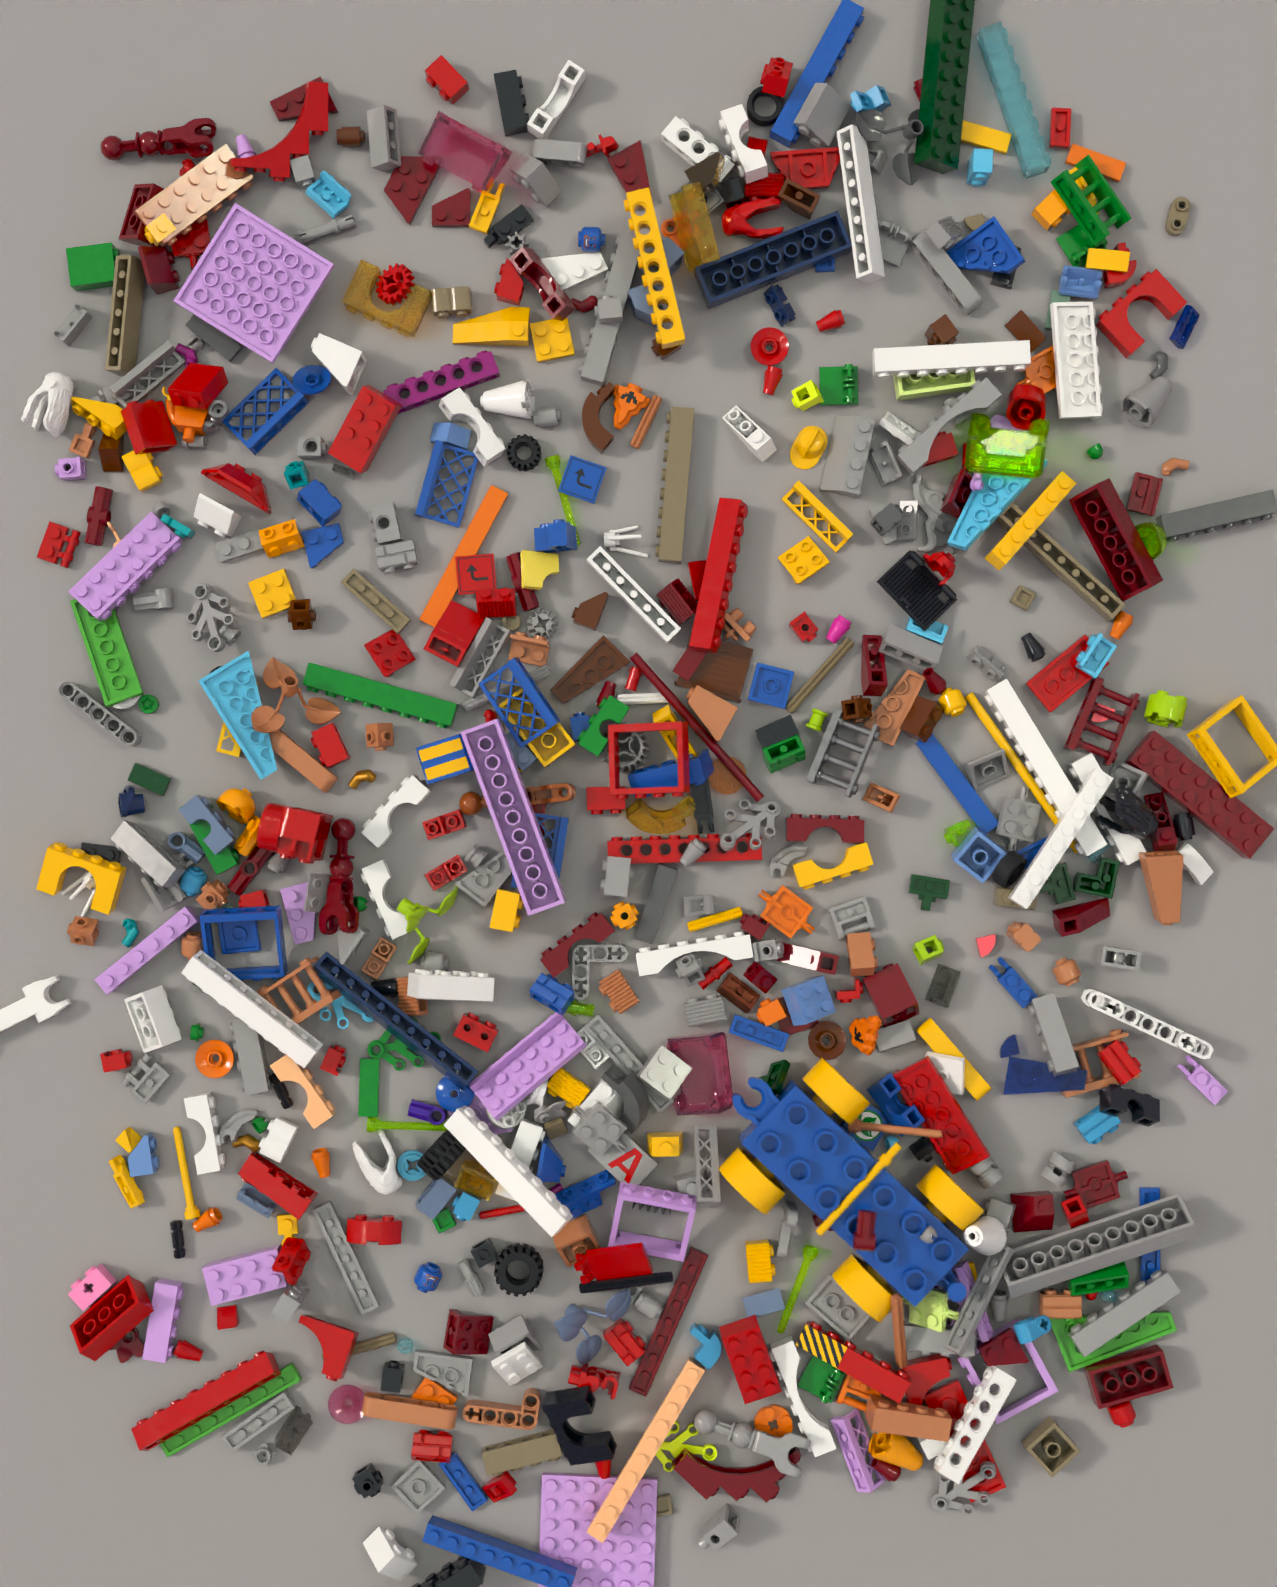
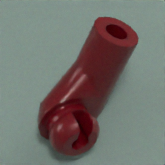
(585, 305)

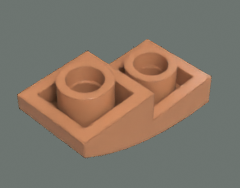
(379, 958)

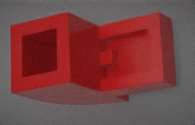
(1114, 278)

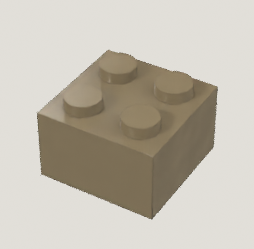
(1050, 1446)

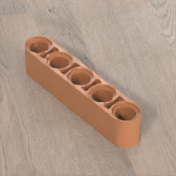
(302, 761)
(409, 1410)

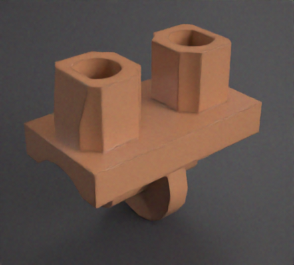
(745, 631)

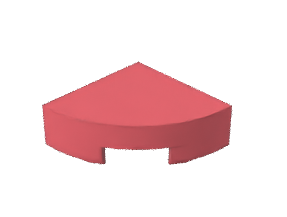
(1099, 718)
(985, 944)

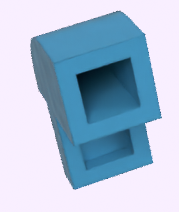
(874, 98)
(710, 1346)

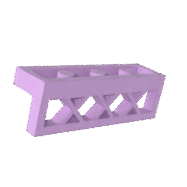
(855, 1454)

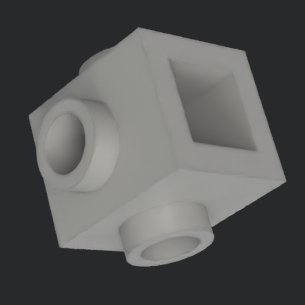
(690, 969)

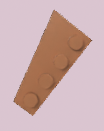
(895, 707)

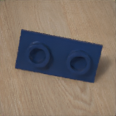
(775, 297)

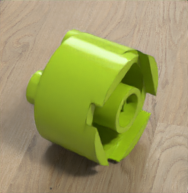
(1165, 709)

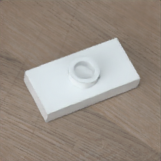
(898, 428)

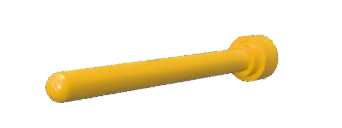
(191, 1210)

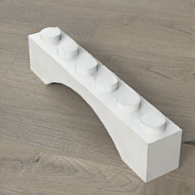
(1125, 845)
(654, 960)
(787, 1359)

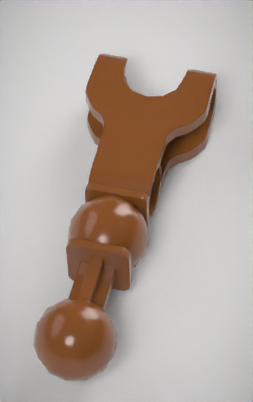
(472, 802)

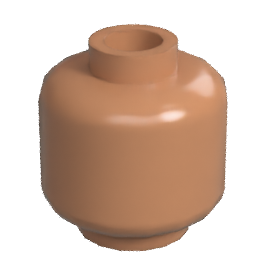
(191, 944)
(1066, 971)

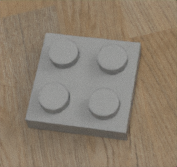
(418, 1486)

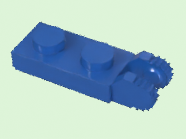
(1013, 984)

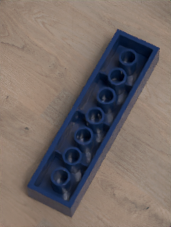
(773, 259)

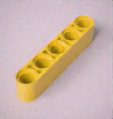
(941, 1044)

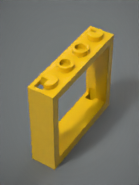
(1215, 758)

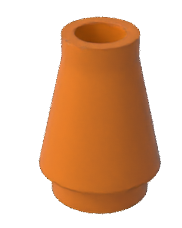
(1121, 624)
(321, 1160)
(208, 1219)

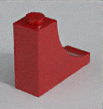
(336, 1345)
(924, 1374)

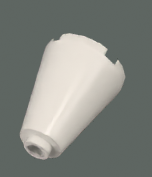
(510, 400)
(986, 1235)

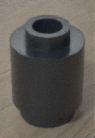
(1184, 826)

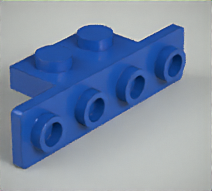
(585, 1194)

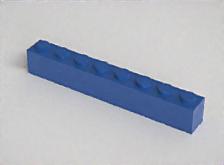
(818, 68)
(498, 1553)

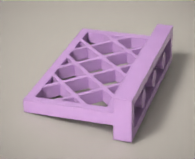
(965, 1276)

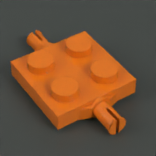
(1041, 371)
(786, 911)

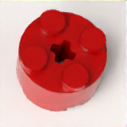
(1025, 405)

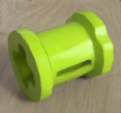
(816, 720)

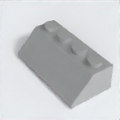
(847, 455)

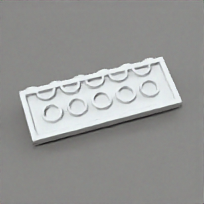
(1076, 360)

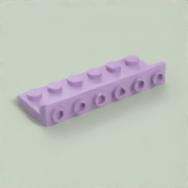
(125, 567)
(527, 1065)

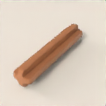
(646, 422)

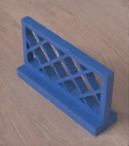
(276, 422)
(430, 481)
(531, 690)
(558, 841)

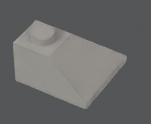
(350, 942)

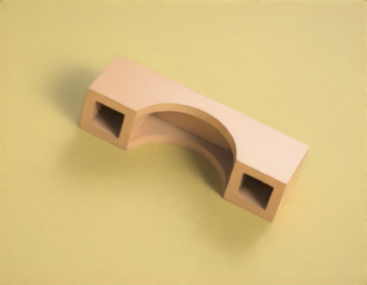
(318, 1108)

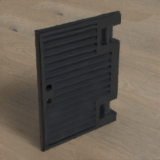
(917, 590)

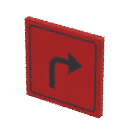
(475, 573)

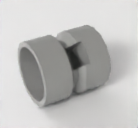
(1063, 1164)
(986, 1172)

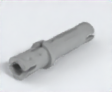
(329, 228)

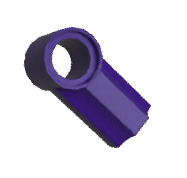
(425, 1111)

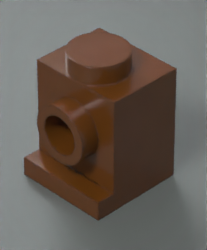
(663, 353)

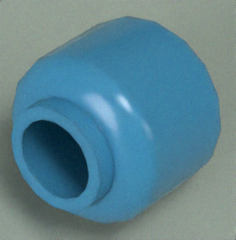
(193, 880)

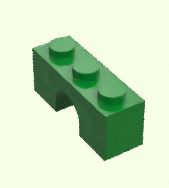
(610, 710)

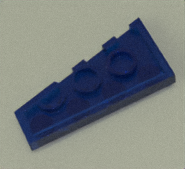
(1034, 1077)

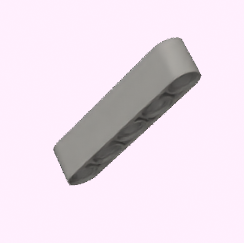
(946, 273)
(91, 712)

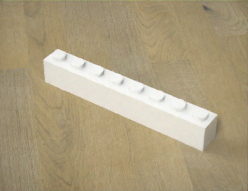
(860, 204)
(951, 358)
(1060, 838)
(252, 1008)
(508, 1170)

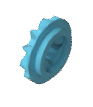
(403, 1165)

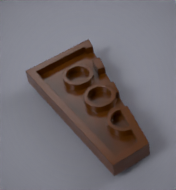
(592, 668)

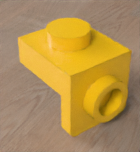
(159, 229)

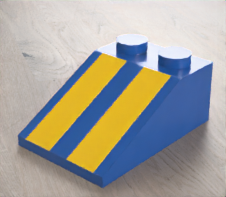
(444, 759)

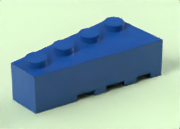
(667, 775)

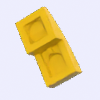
(1107, 260)

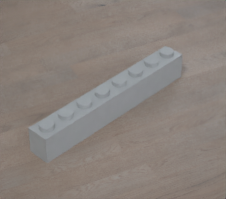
(604, 335)

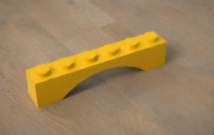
(1030, 520)

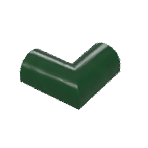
(1101, 884)

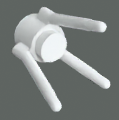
(613, 538)
(87, 881)

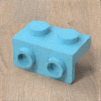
(329, 194)
(1095, 655)

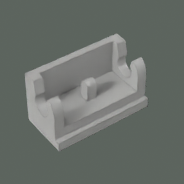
(73, 325)
(884, 464)
(895, 1036)

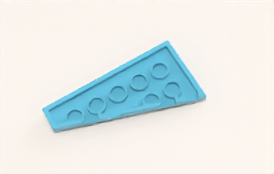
(985, 507)
(235, 697)

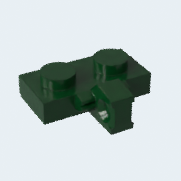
(1059, 884)
(928, 889)
(777, 1075)

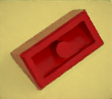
(696, 572)

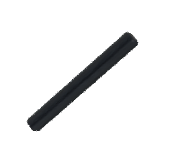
(626, 1282)

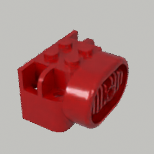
(294, 832)

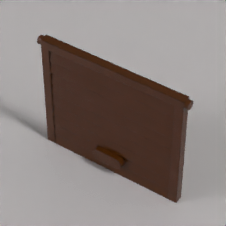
(722, 671)

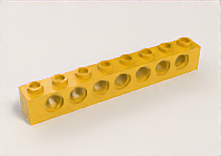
(642, 200)

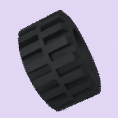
(441, 1155)
(514, 1285)

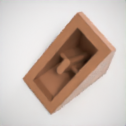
(881, 797)

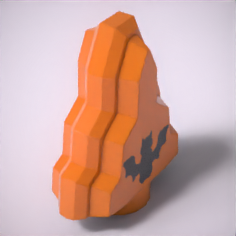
(628, 403)
(865, 1033)

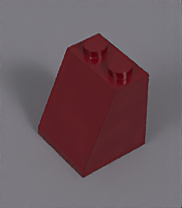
(891, 995)

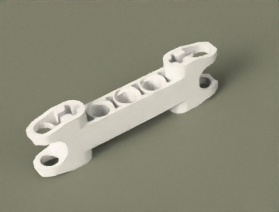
(35, 1003)
(1172, 1037)

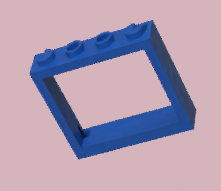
(247, 914)

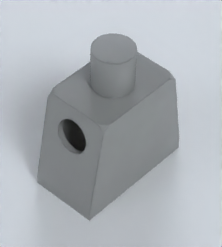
(686, 1183)
(720, 1528)

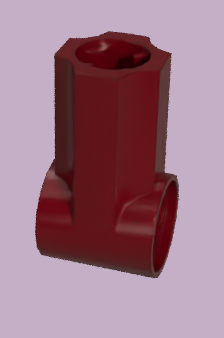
(864, 1236)

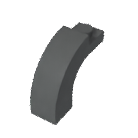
(632, 1094)

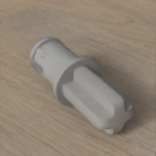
(471, 1277)

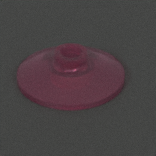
(340, 1410)

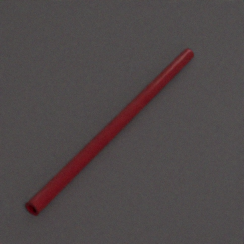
(697, 727)

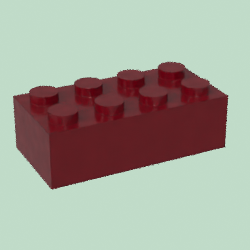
(1128, 1376)

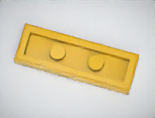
(985, 137)

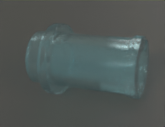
(1094, 857)

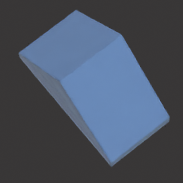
(451, 434)

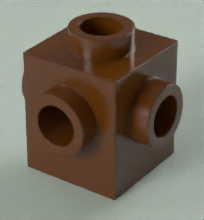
(301, 614)
(857, 709)

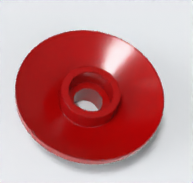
(774, 338)

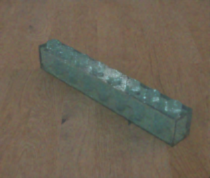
(1013, 100)

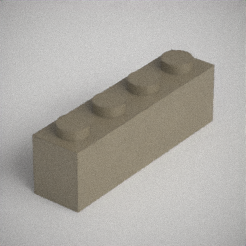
(521, 1452)

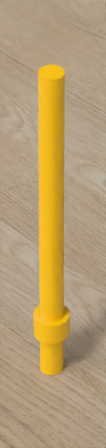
(884, 1160)

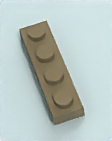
(375, 601)

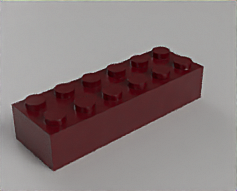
(1115, 539)

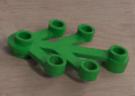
(398, 1046)

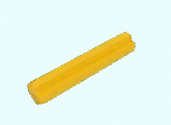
(714, 919)

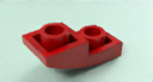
(444, 824)
(445, 872)

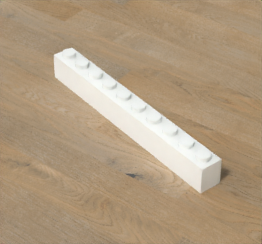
(1040, 761)

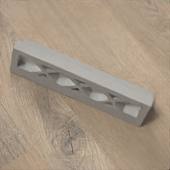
(144, 368)
(468, 668)
(711, 1165)

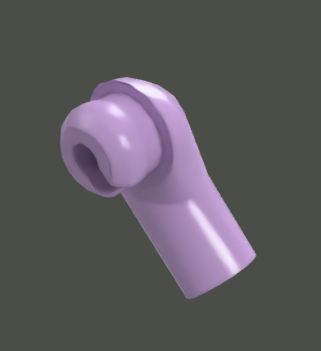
(976, 482)

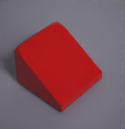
(227, 1317)

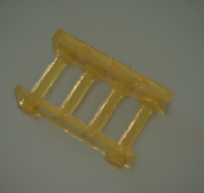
(694, 226)

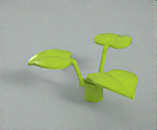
(415, 915)

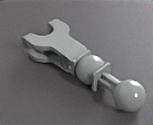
(758, 1441)

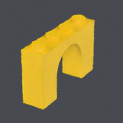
(107, 874)

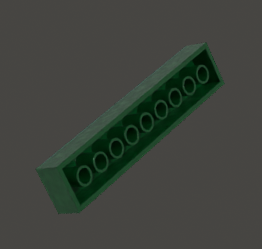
(944, 84)

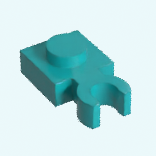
(181, 529)

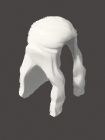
(58, 401)
(384, 1179)

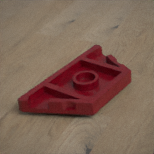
(410, 185)

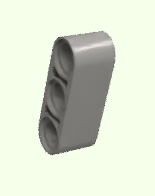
(560, 152)

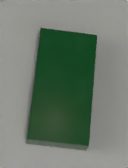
(149, 779)

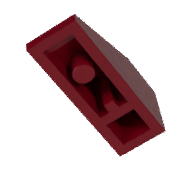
(872, 666)

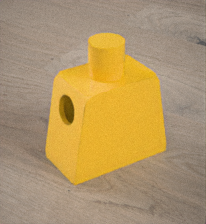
(665, 1144)

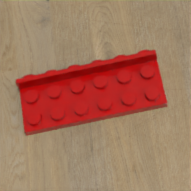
(928, 1092)

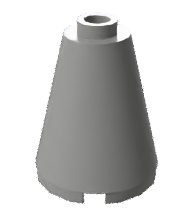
(1146, 402)

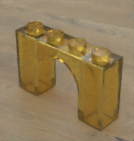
(405, 319)

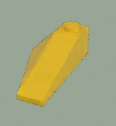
(500, 327)

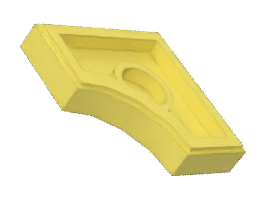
(536, 567)

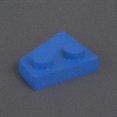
(321, 542)

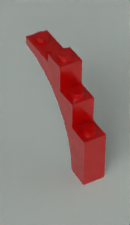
(277, 159)

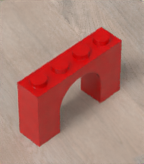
(1153, 289)

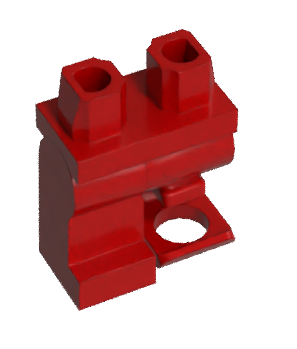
(595, 1378)

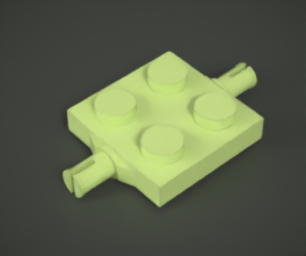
(931, 1311)

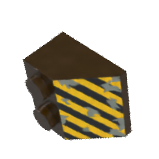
(707, 172)

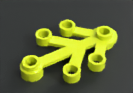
(676, 1447)

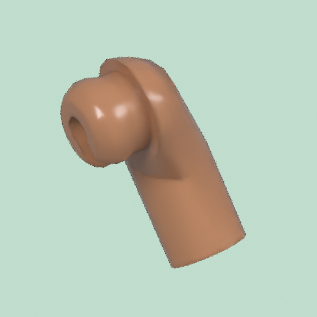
(1172, 464)

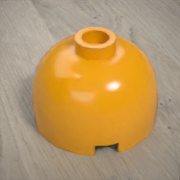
(238, 804)

